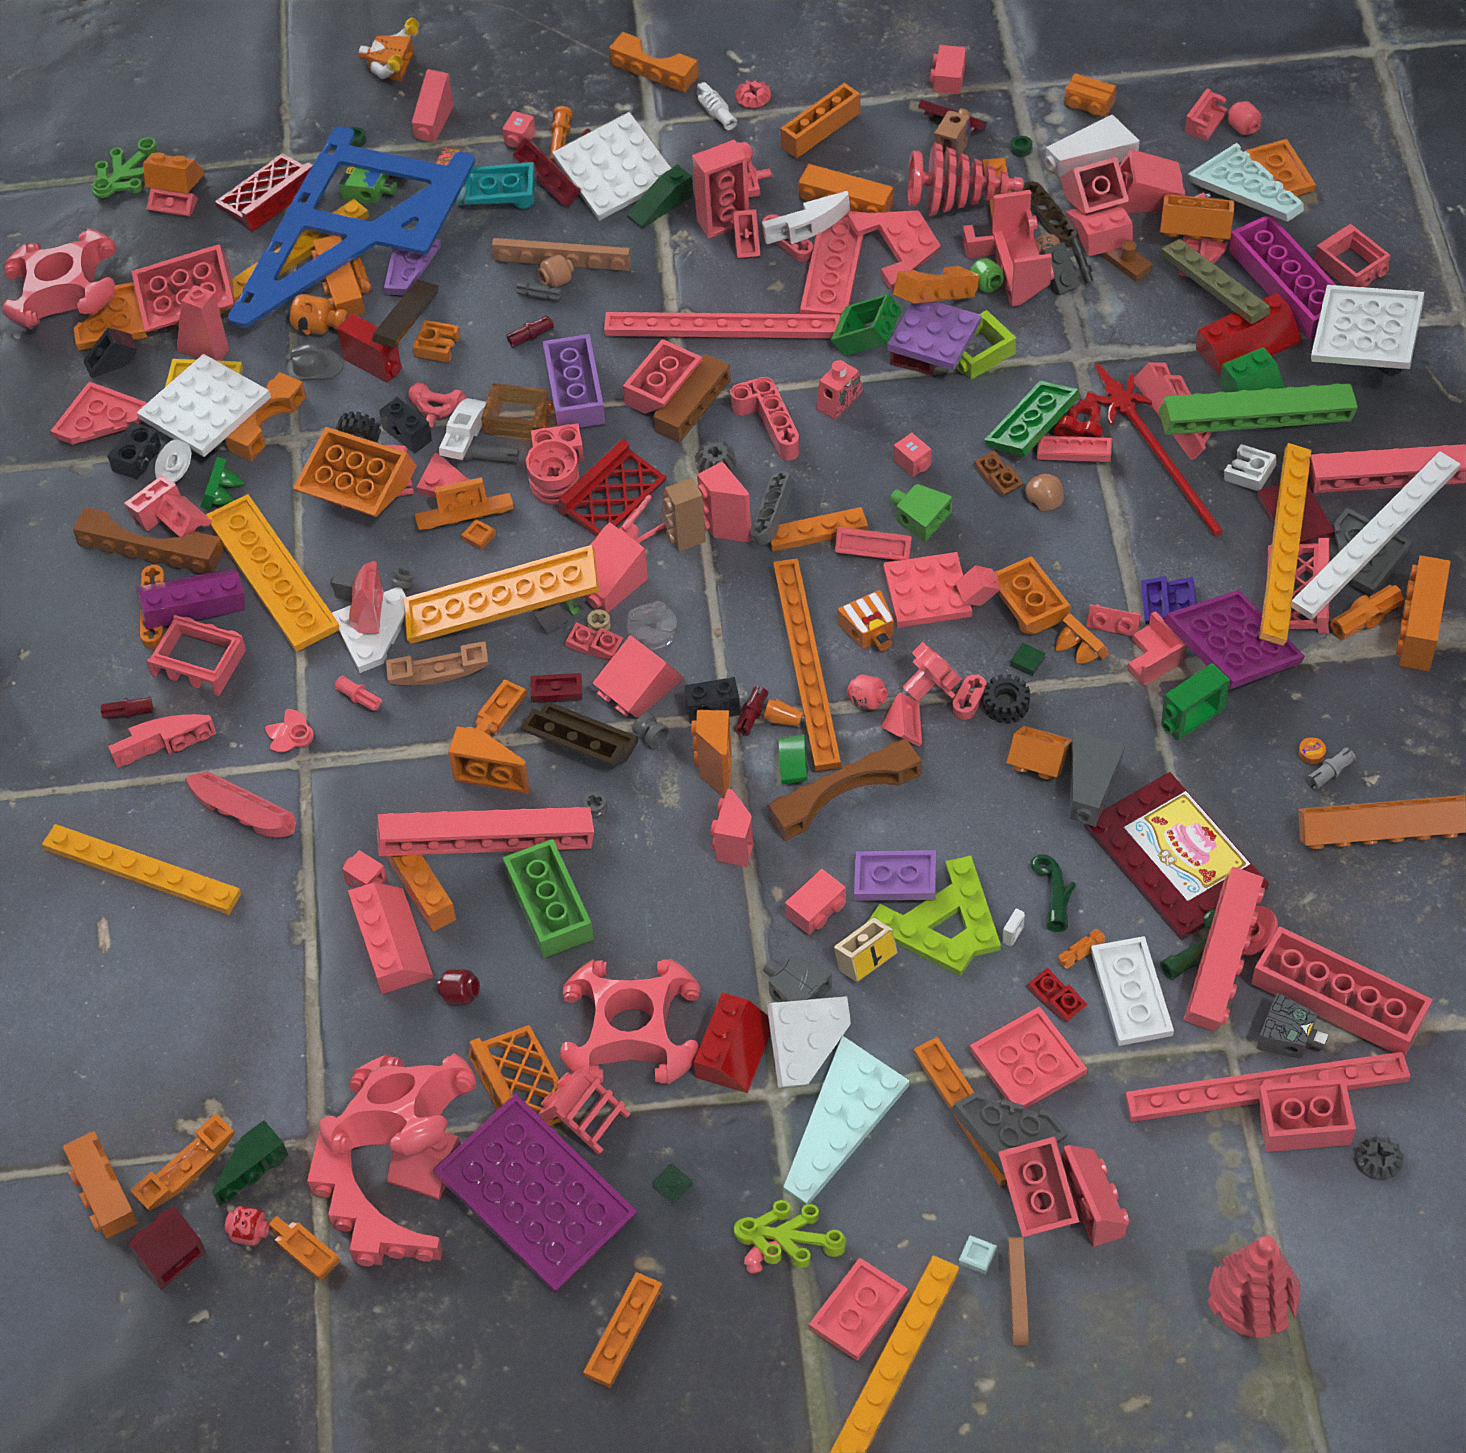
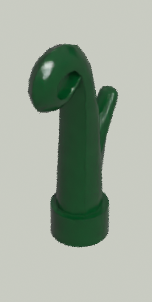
(1059, 896)
(1175, 965)

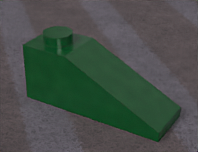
(664, 195)

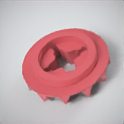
(748, 99)

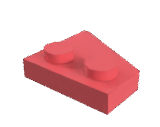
(437, 474)

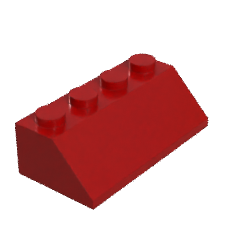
(1236, 337)

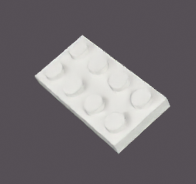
(1132, 991)

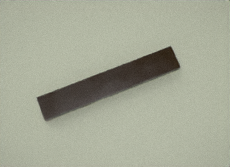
(405, 313)

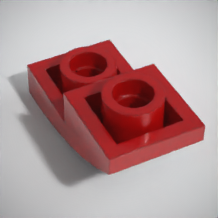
(1056, 996)

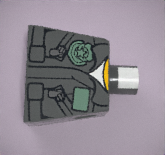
(1290, 1029)

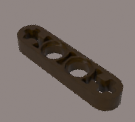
(1052, 212)

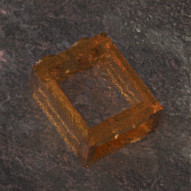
(513, 427)

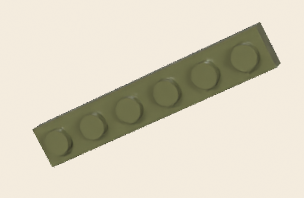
(1215, 281)

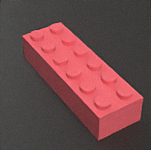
(1342, 991)

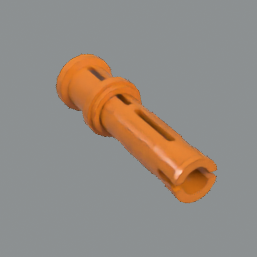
(560, 128)

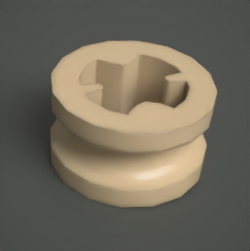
(599, 615)

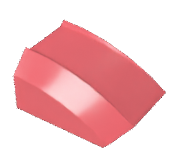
(367, 600)

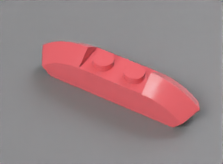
(249, 808)

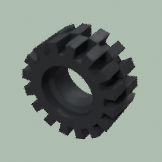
(359, 426)
(1006, 710)

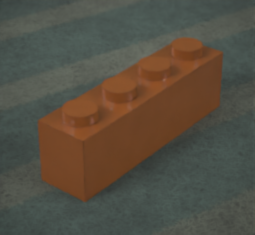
(692, 399)

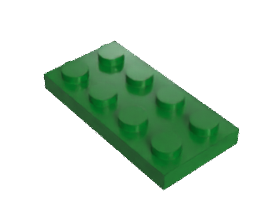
(1032, 418)

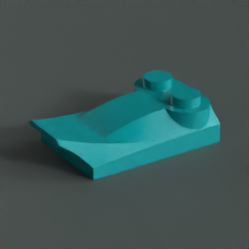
(500, 185)

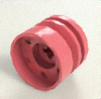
(551, 470)

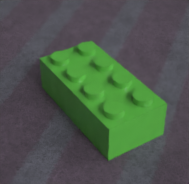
(548, 898)

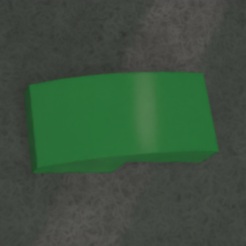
(793, 759)

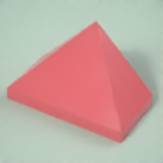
(904, 719)

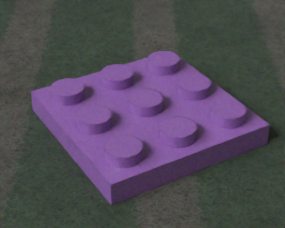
(934, 333)

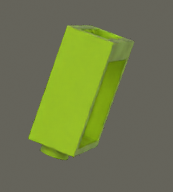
(1003, 347)

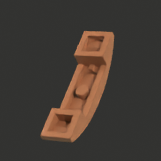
(438, 669)

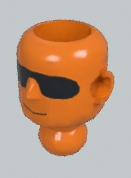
(315, 314)

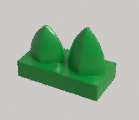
(223, 477)

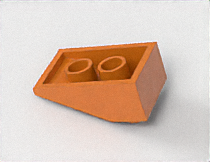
(486, 762)

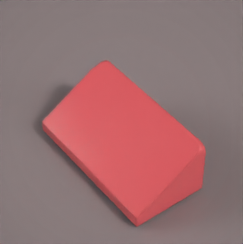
(171, 202)

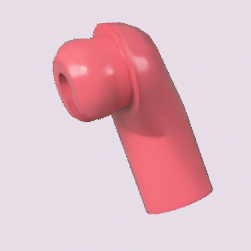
(754, 1258)

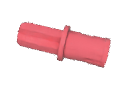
(357, 693)

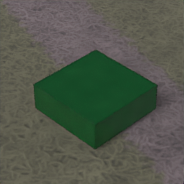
(1027, 659)

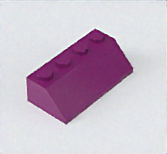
(191, 597)

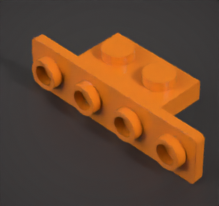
(462, 502)

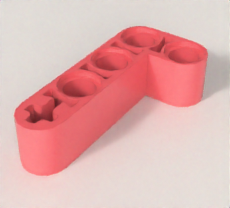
(763, 397)

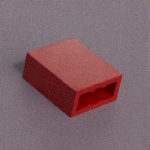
(360, 350)

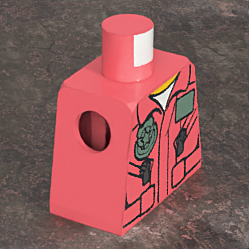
(838, 389)

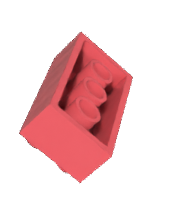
(720, 187)

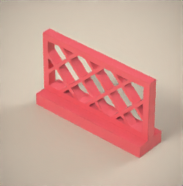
(1320, 560)

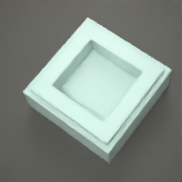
(977, 1254)

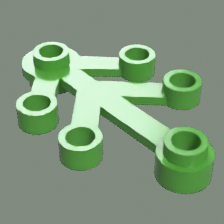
(104, 187)

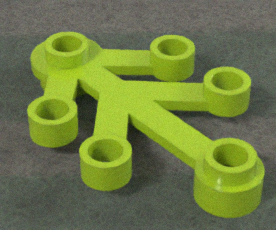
(753, 1231)

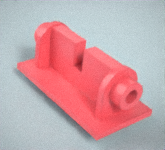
(1113, 620)

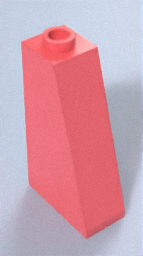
(201, 326)

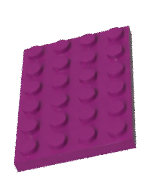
(535, 1193)

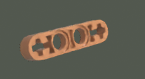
(1018, 1296)

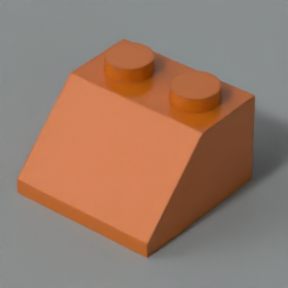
(171, 172)
(1038, 752)

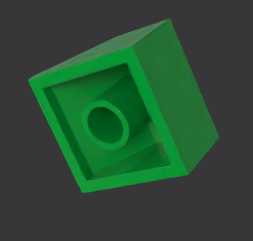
(1251, 372)

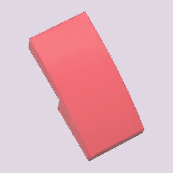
(593, 643)

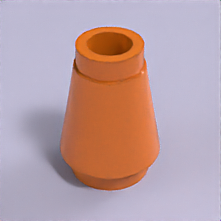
(782, 713)

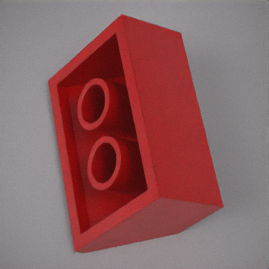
(733, 1043)

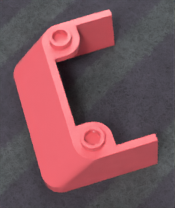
(1016, 249)

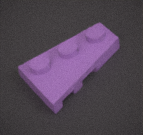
(406, 268)

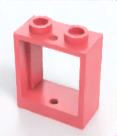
(1352, 238)

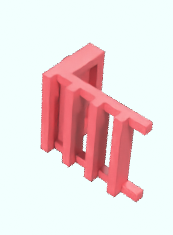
(569, 1098)

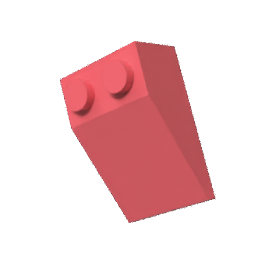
(1102, 229)

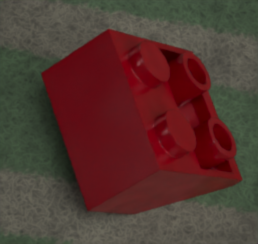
(166, 1247)

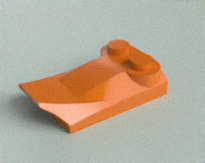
(1031, 596)

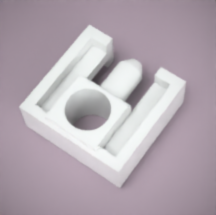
(1255, 471)

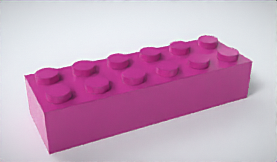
(1282, 268)

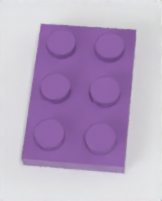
(895, 875)

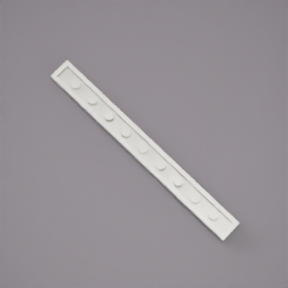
(1375, 535)

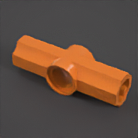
(1367, 612)

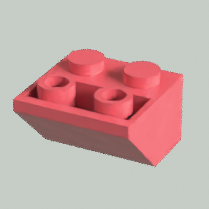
(732, 831)

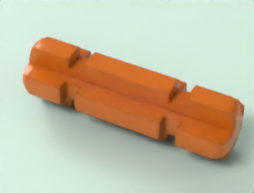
(360, 275)
(1081, 948)

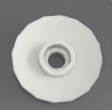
(173, 460)

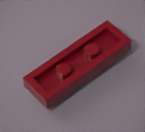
(932, 110)

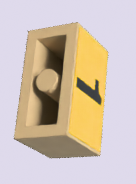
(865, 949)

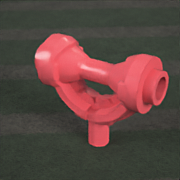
(421, 395)

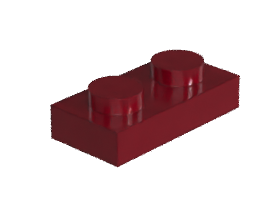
(556, 687)

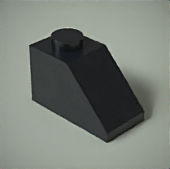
(110, 352)

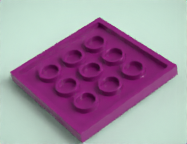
(1227, 635)

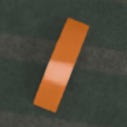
(186, 1166)

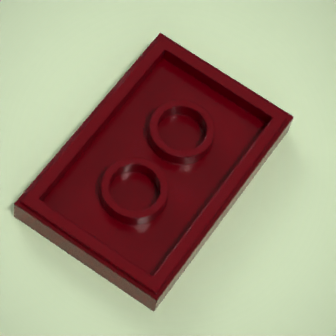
(1314, 522)

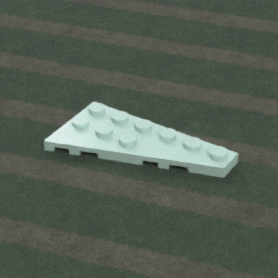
(1246, 182)
(848, 1108)

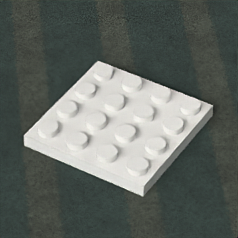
(612, 165)
(1368, 327)
(204, 404)

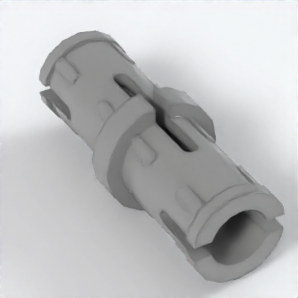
(1331, 768)

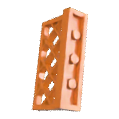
(491, 1076)

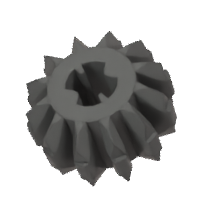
(713, 454)

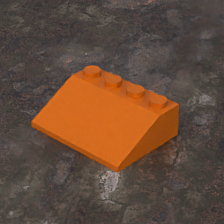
(355, 472)

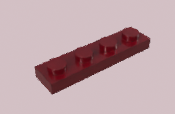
(548, 172)

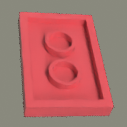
(858, 1309)

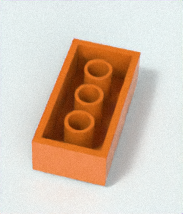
(1422, 613)

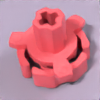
(931, 672)

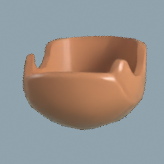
(1045, 492)

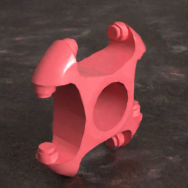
(59, 278)
(645, 1044)
(397, 1105)

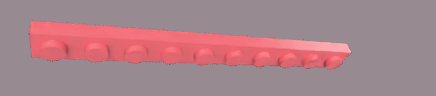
(720, 325)
(1244, 1089)

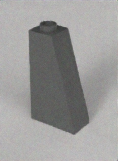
(1092, 775)

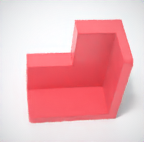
(1161, 649)

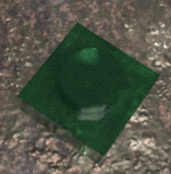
(672, 1183)

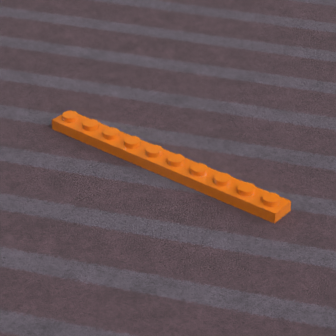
(807, 665)

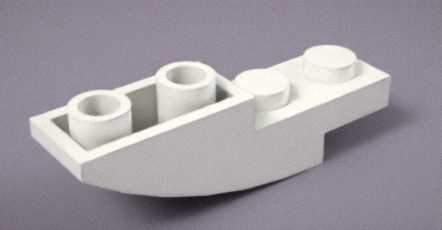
(814, 219)
(461, 428)

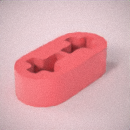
(973, 698)

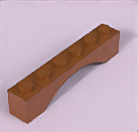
(193, 552)
(888, 766)

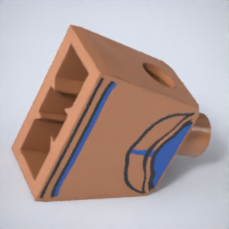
(954, 127)

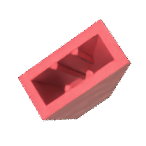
(432, 106)

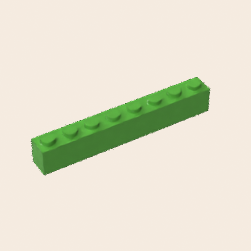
(1257, 409)

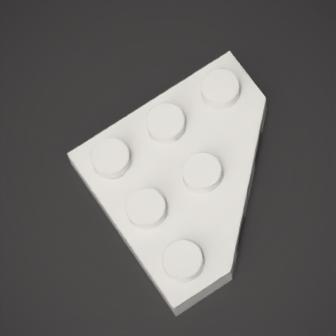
(371, 649)
(805, 1036)

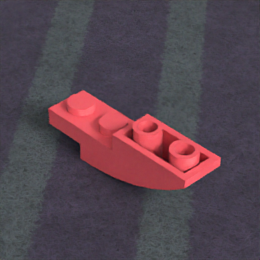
(168, 732)

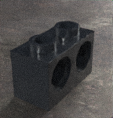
(134, 450)
(712, 695)

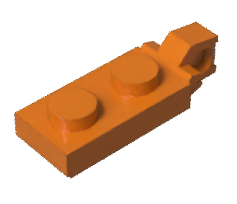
(500, 707)
(304, 1248)

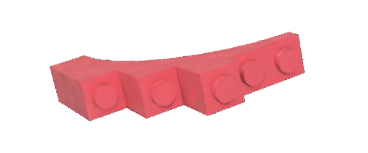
(350, 1211)

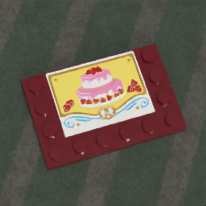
(1170, 852)

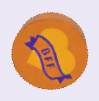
(1312, 750)

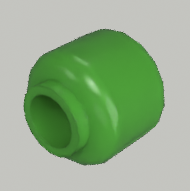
(990, 274)

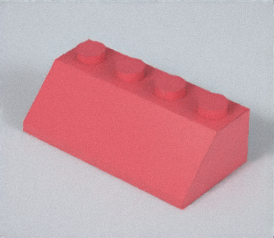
(390, 936)

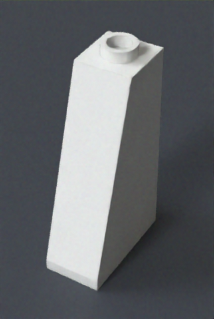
(1090, 145)

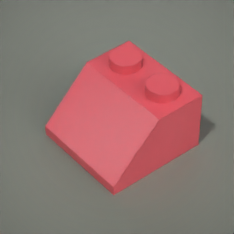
(416, 1171)

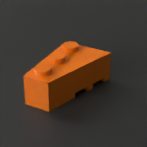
(99, 1186)

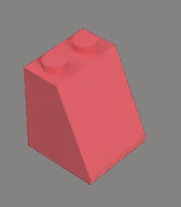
(1148, 180)
(1095, 186)
(619, 567)
(636, 678)

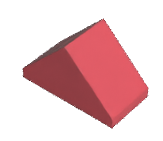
(746, 233)

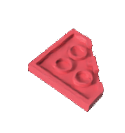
(96, 414)

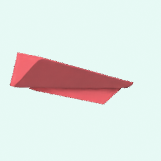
(1157, 383)

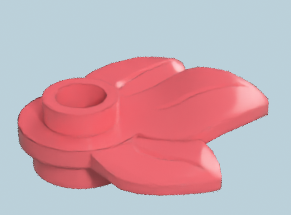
(286, 734)

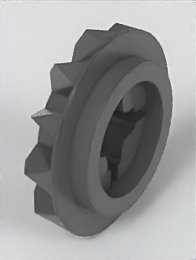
(1372, 1166)

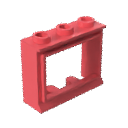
(196, 674)

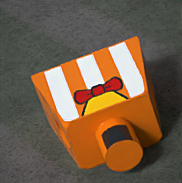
(868, 621)

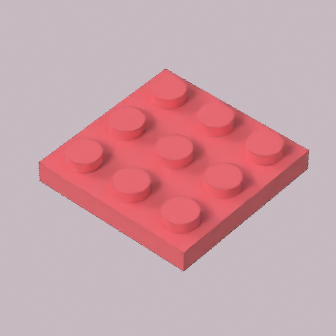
(926, 590)
(1028, 1059)

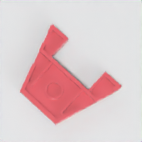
(905, 235)

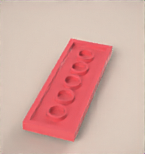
(832, 269)

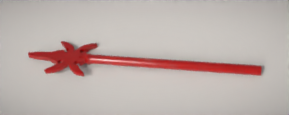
(1122, 400)

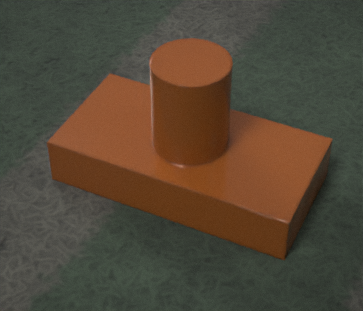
(1129, 261)

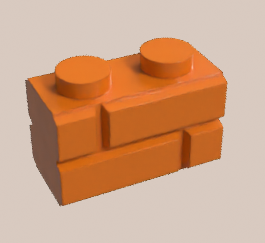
(1090, 95)

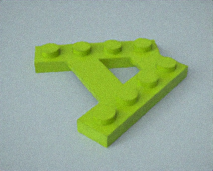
(965, 895)

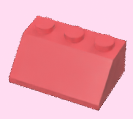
(659, 377)
(725, 504)
(1306, 1115)
(1039, 1186)
(1094, 1195)

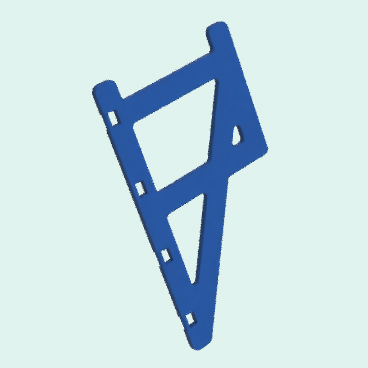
(427, 207)

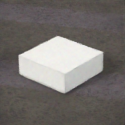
(1013, 927)

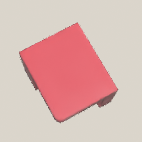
(977, 246)

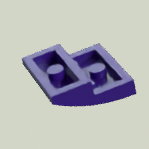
(1167, 596)

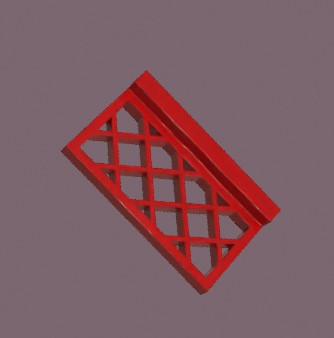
(270, 200)
(600, 473)

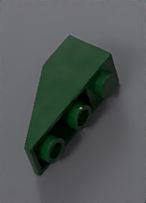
(252, 1157)

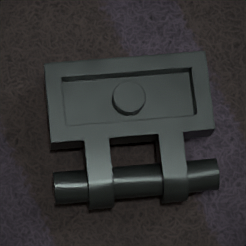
(1064, 274)

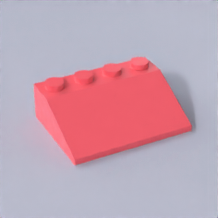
(167, 283)

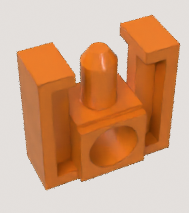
(430, 340)

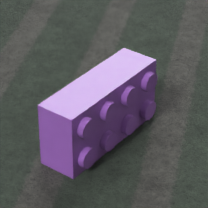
(574, 381)

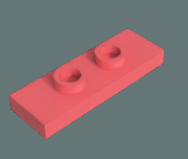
(1074, 448)
(873, 543)

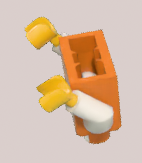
(391, 54)

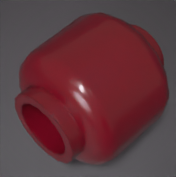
(458, 987)

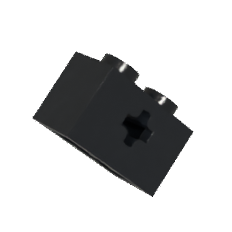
(405, 425)

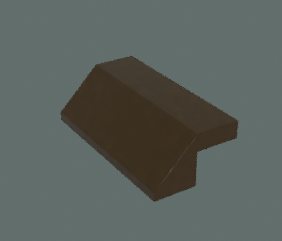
(580, 734)

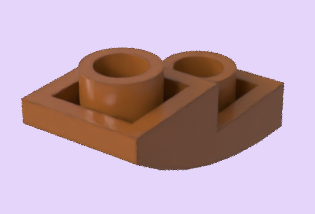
(997, 474)

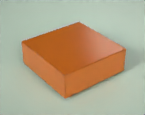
(478, 534)

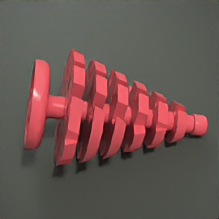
(946, 180)
(1255, 1289)

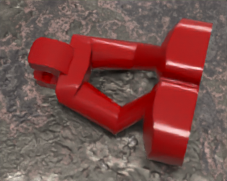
(1069, 426)

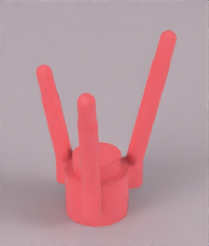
(631, 529)

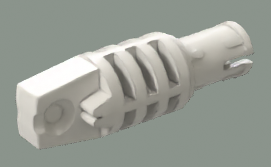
(715, 106)

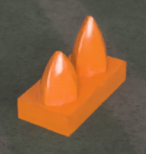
(1074, 633)

